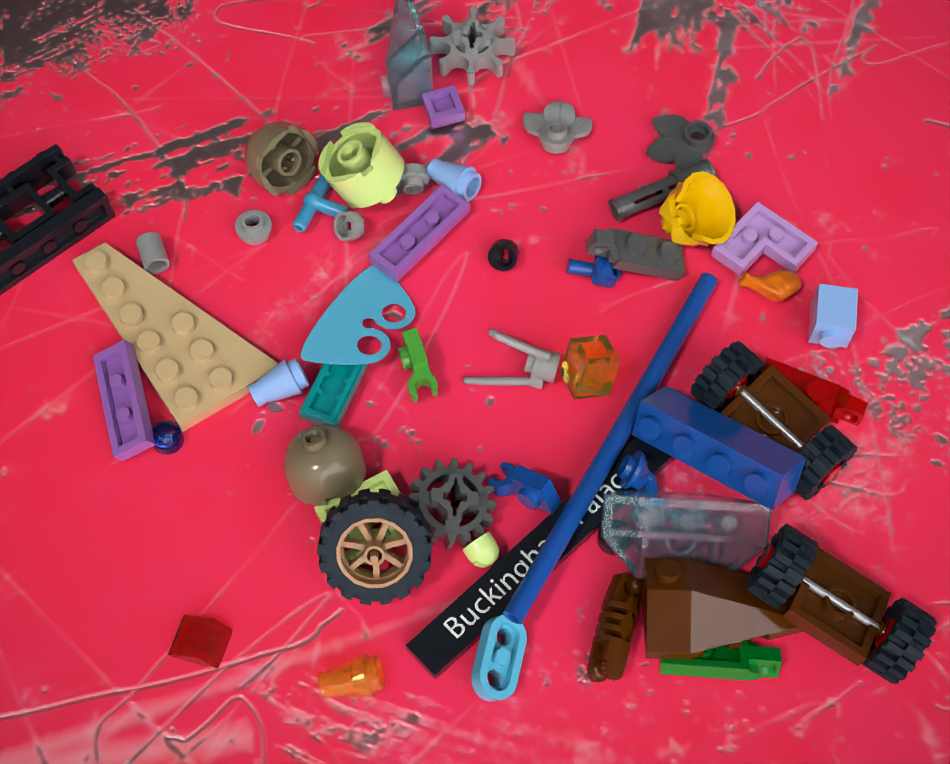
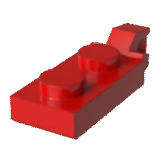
(825, 394)

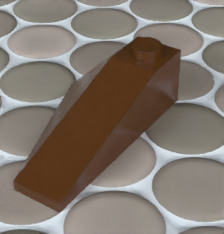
(700, 608)

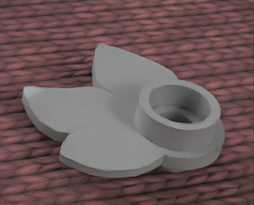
(557, 126)

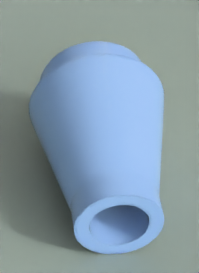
(456, 177)
(279, 383)

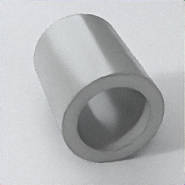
(152, 252)

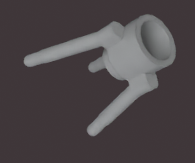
(540, 363)

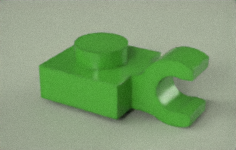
(414, 358)

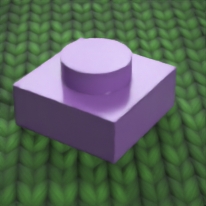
(443, 106)

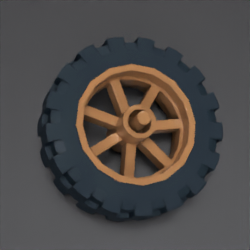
(374, 584)

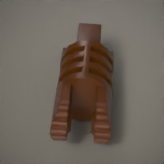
(615, 629)

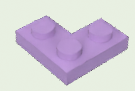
(765, 233)

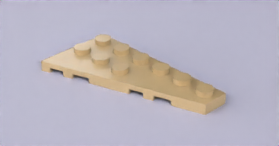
(179, 347)

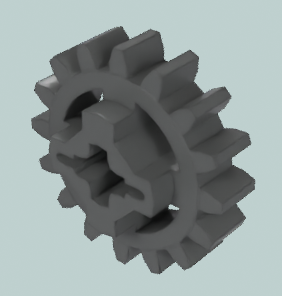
(466, 494)

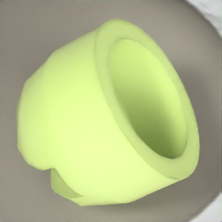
(482, 551)

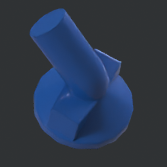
(601, 271)
(635, 473)

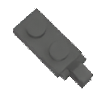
(638, 253)

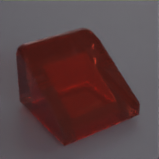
(201, 641)

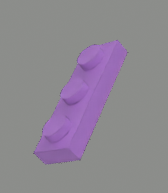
(419, 233)
(123, 400)

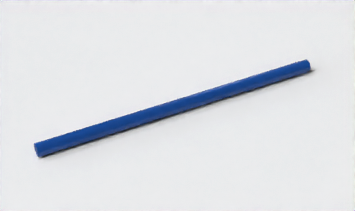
(608, 453)

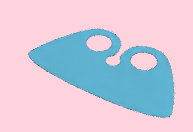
(341, 326)

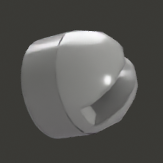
(341, 225)

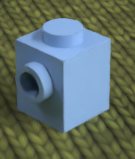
(833, 316)

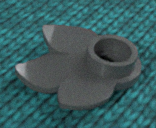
(678, 141)

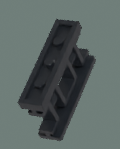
(51, 232)

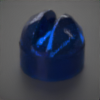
(167, 442)

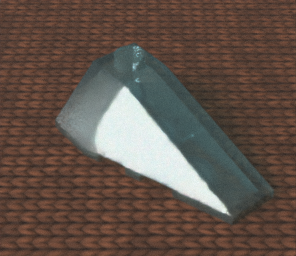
(407, 59)

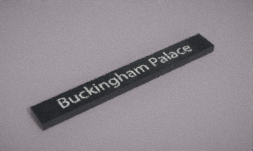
(463, 620)

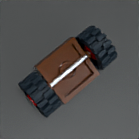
(776, 411)
(840, 606)

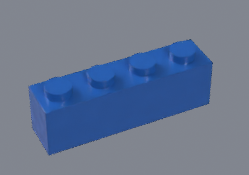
(719, 447)

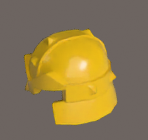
(698, 211)

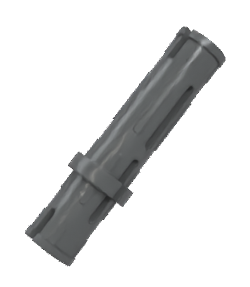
(625, 206)

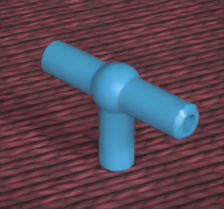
(314, 202)

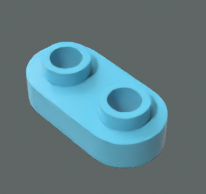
(499, 660)

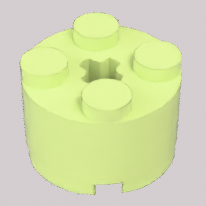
(362, 166)

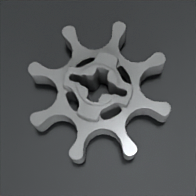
(458, 46)

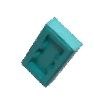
(331, 393)

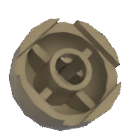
(281, 157)
(323, 464)

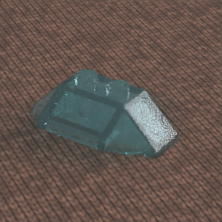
(684, 526)

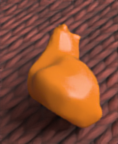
(774, 285)

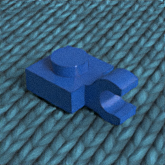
(531, 488)

